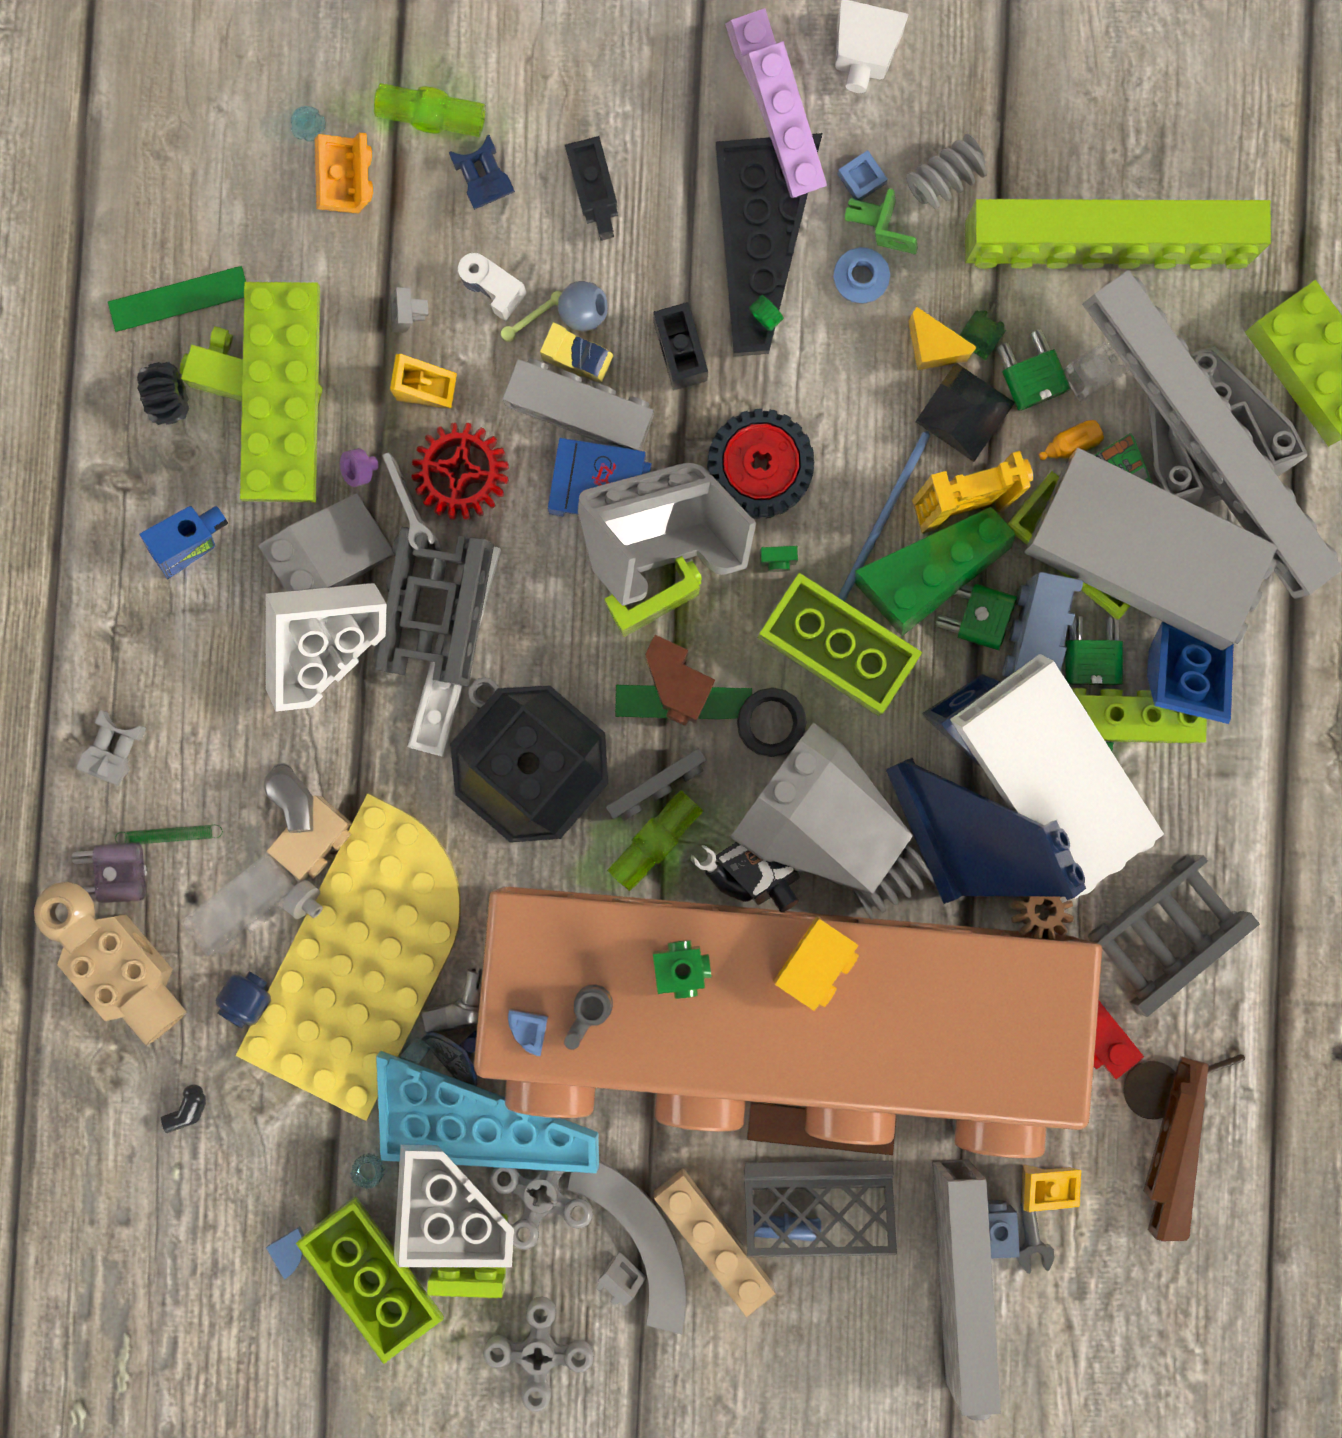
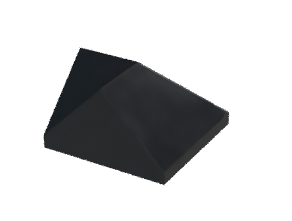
(965, 412)

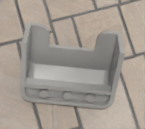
(657, 519)

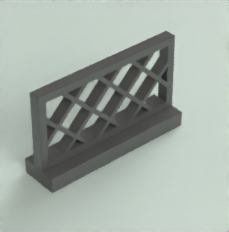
(826, 1176)

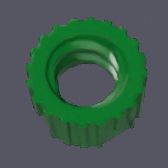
(766, 313)

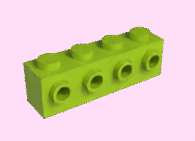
(1138, 720)

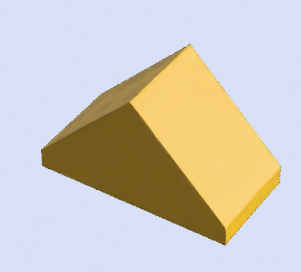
(935, 343)
(422, 382)

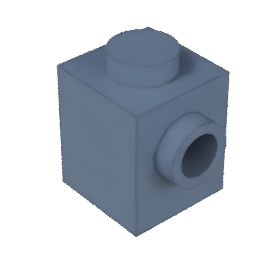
(1003, 1230)

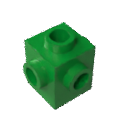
(682, 985)

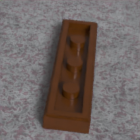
(787, 1126)

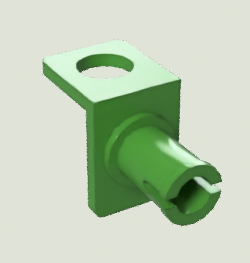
(879, 217)

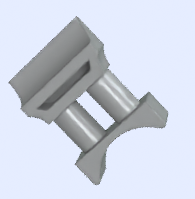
(103, 763)

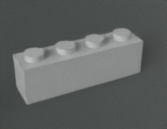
(577, 406)

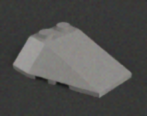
(825, 817)

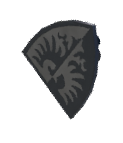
(454, 1056)

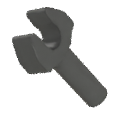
(1033, 1243)

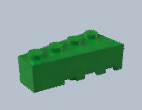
(930, 571)

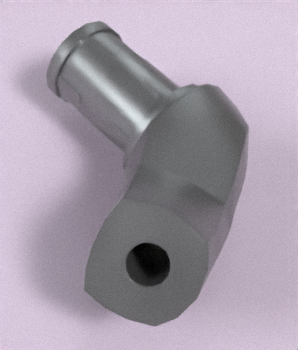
(292, 796)
(459, 1013)

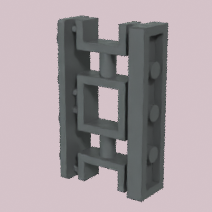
(461, 611)

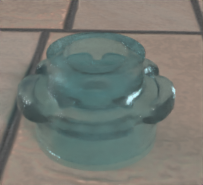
(303, 115)

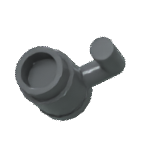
(592, 1008)

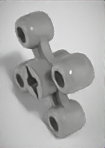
(533, 1213)
(523, 1353)

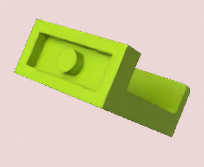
(660, 604)

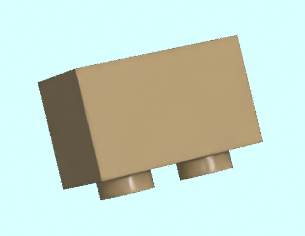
(305, 851)

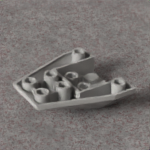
(1269, 427)

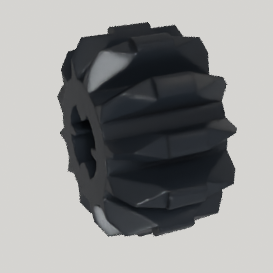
(162, 393)

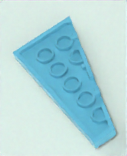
(472, 1123)

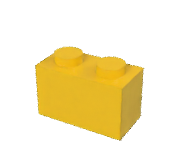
(817, 964)

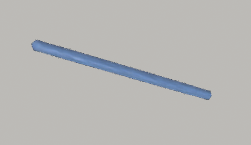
(883, 517)

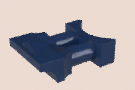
(486, 188)

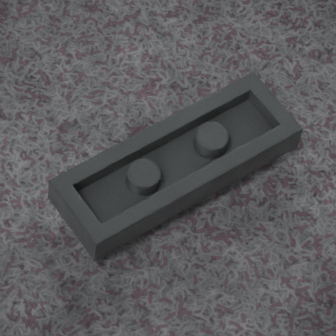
(657, 785)

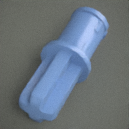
(783, 1222)

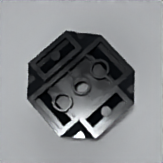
(569, 769)

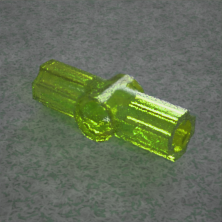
(429, 110)
(655, 840)

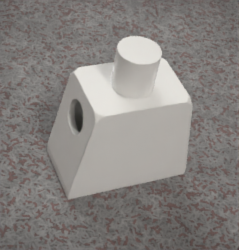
(866, 42)

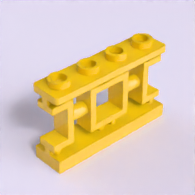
(944, 498)

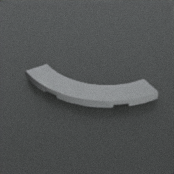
(651, 1236)

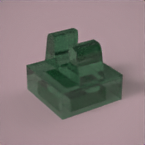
(983, 333)

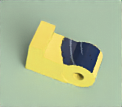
(575, 354)

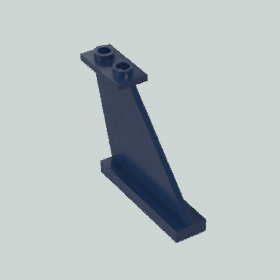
(982, 845)

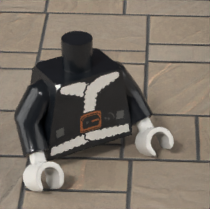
(749, 877)

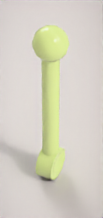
(509, 333)

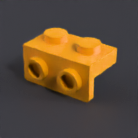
(342, 173)

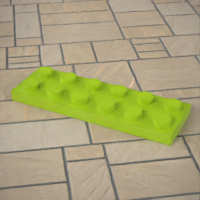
(280, 392)

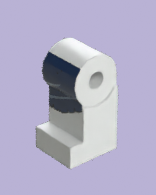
(486, 277)

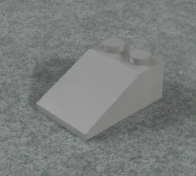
(327, 547)

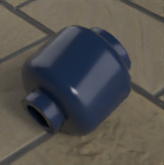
(243, 999)

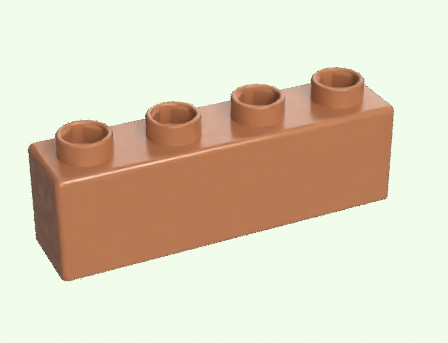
(918, 1027)

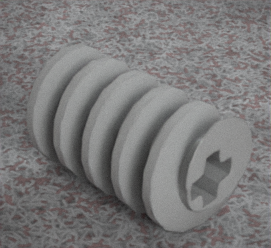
(947, 172)
(898, 878)

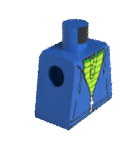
(168, 542)

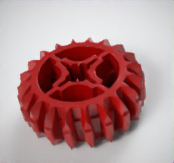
(444, 467)

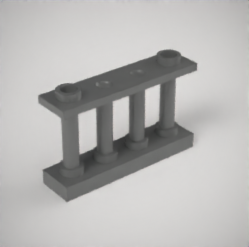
(1204, 948)

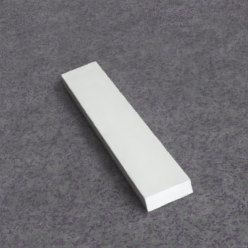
(441, 699)

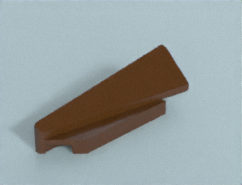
(1176, 1154)

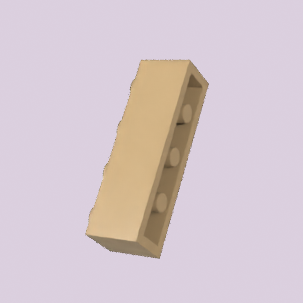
(714, 1242)

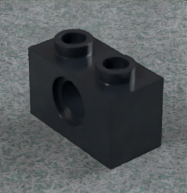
(680, 346)

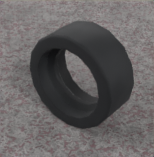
(786, 699)

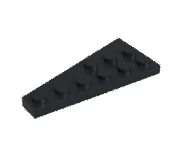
(758, 234)

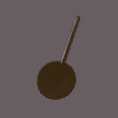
(1150, 1085)

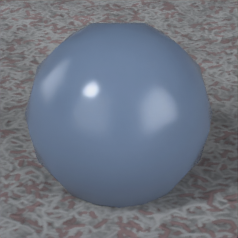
(582, 306)

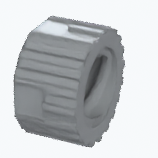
(477, 684)

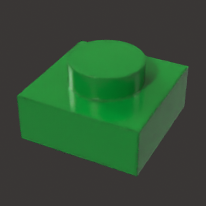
(778, 558)

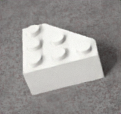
(317, 639)
(444, 1216)

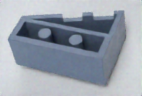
(1042, 620)

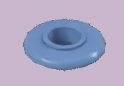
(856, 291)

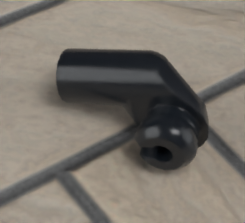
(189, 1111)

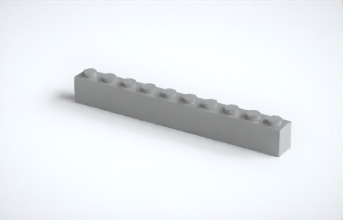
(1212, 433)

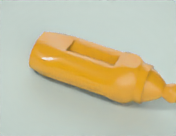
(1082, 436)

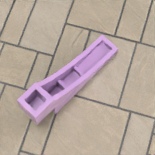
(778, 99)

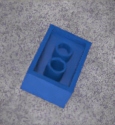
(1190, 675)

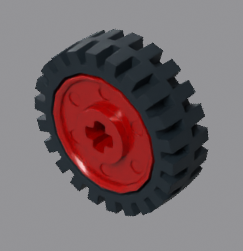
(765, 437)

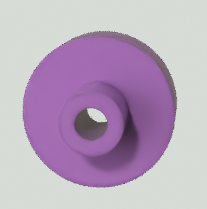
(357, 467)

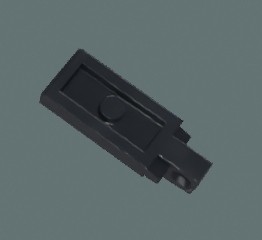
(593, 184)

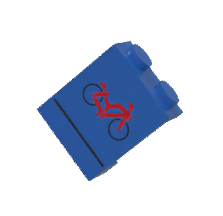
(589, 465)

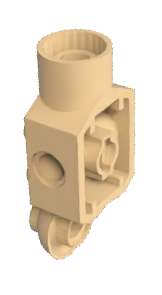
(110, 962)

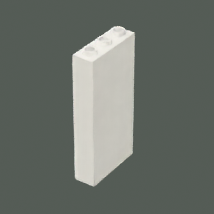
(1058, 767)

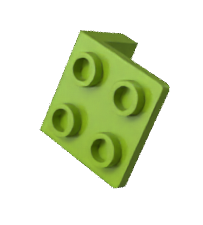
(468, 1281)

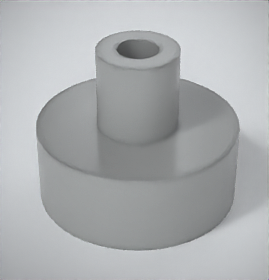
(302, 900)

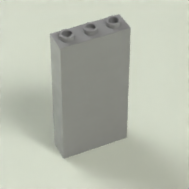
(1152, 550)
(966, 1288)

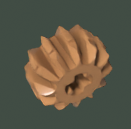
(1046, 925)

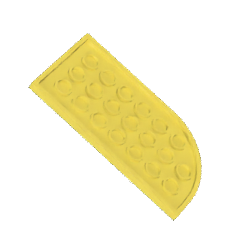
(362, 963)

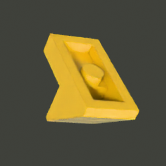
(1050, 1188)

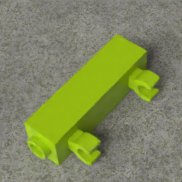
(214, 370)

